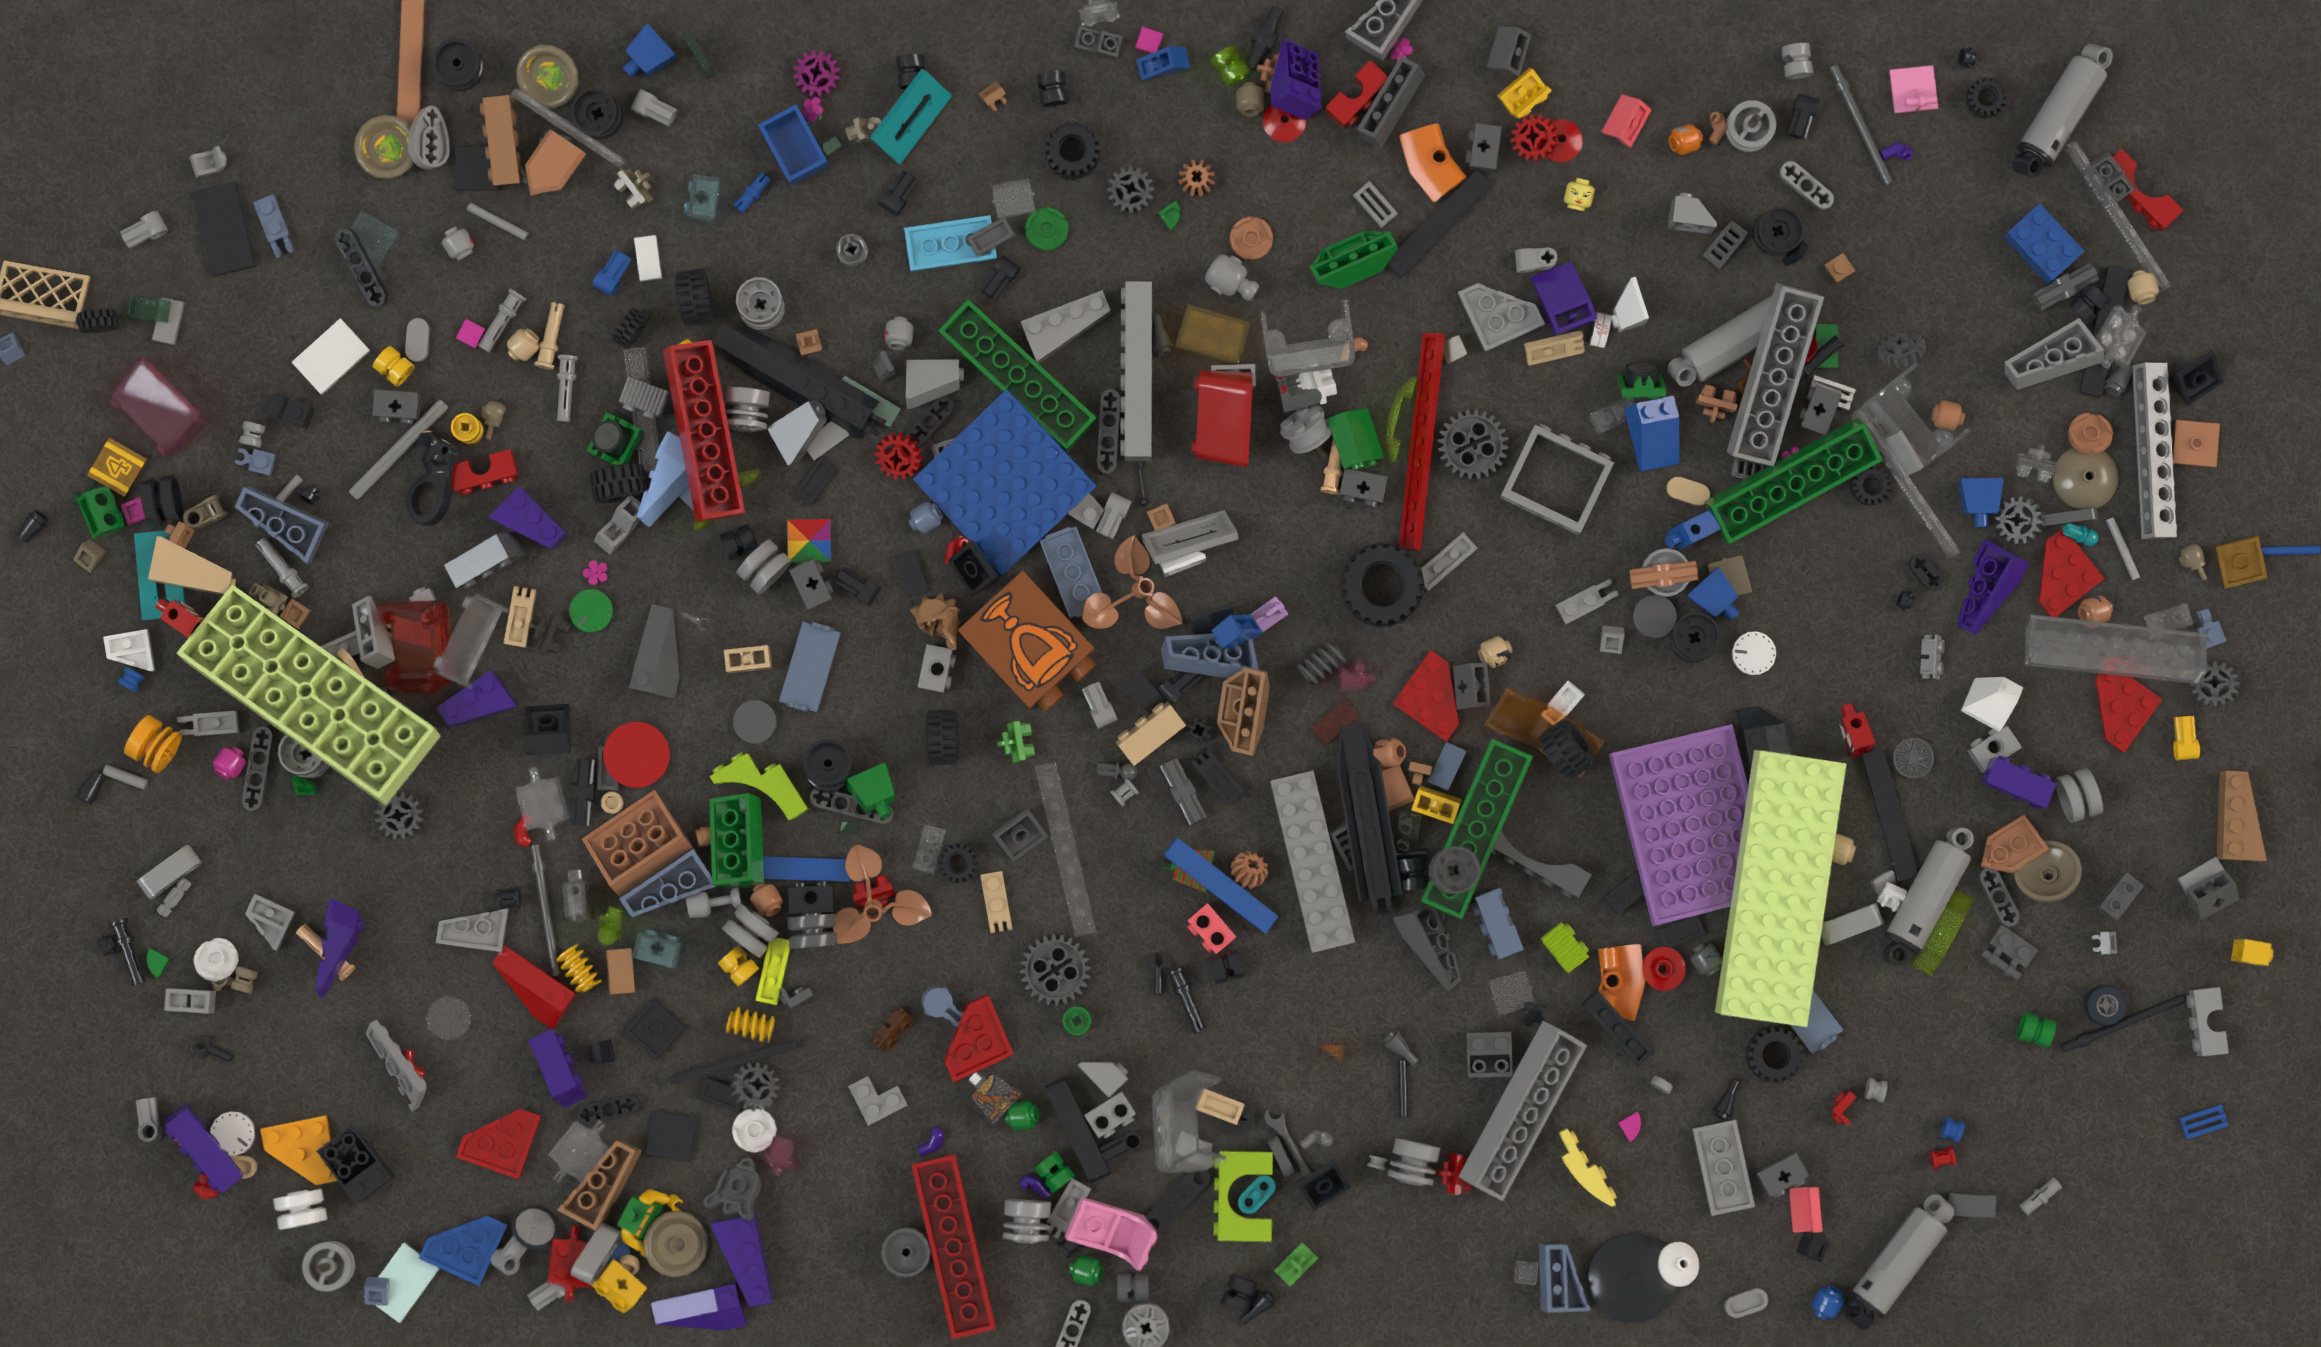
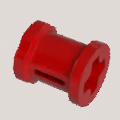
(1942, 1157)

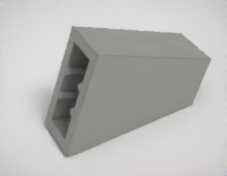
(931, 380)

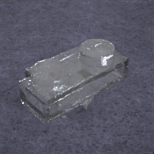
(1098, 11)

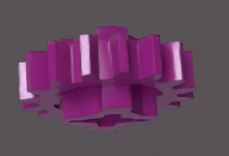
(807, 71)

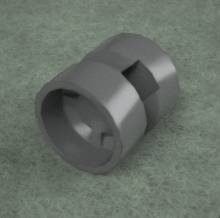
(1132, 1287)

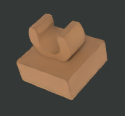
(992, 94)
(809, 342)
(180, 534)
(1419, 770)

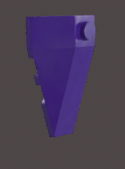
(342, 933)

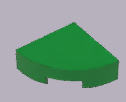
(1170, 215)
(304, 786)
(157, 962)

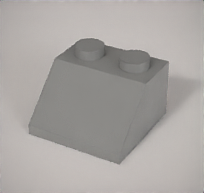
(1690, 215)
(1105, 1075)

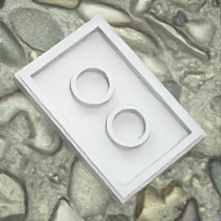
(331, 356)

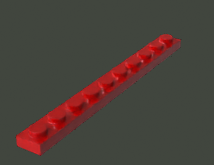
(1421, 441)

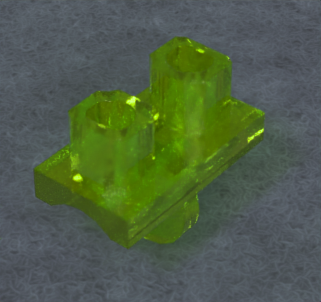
(610, 926)

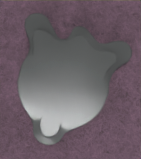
(737, 1190)

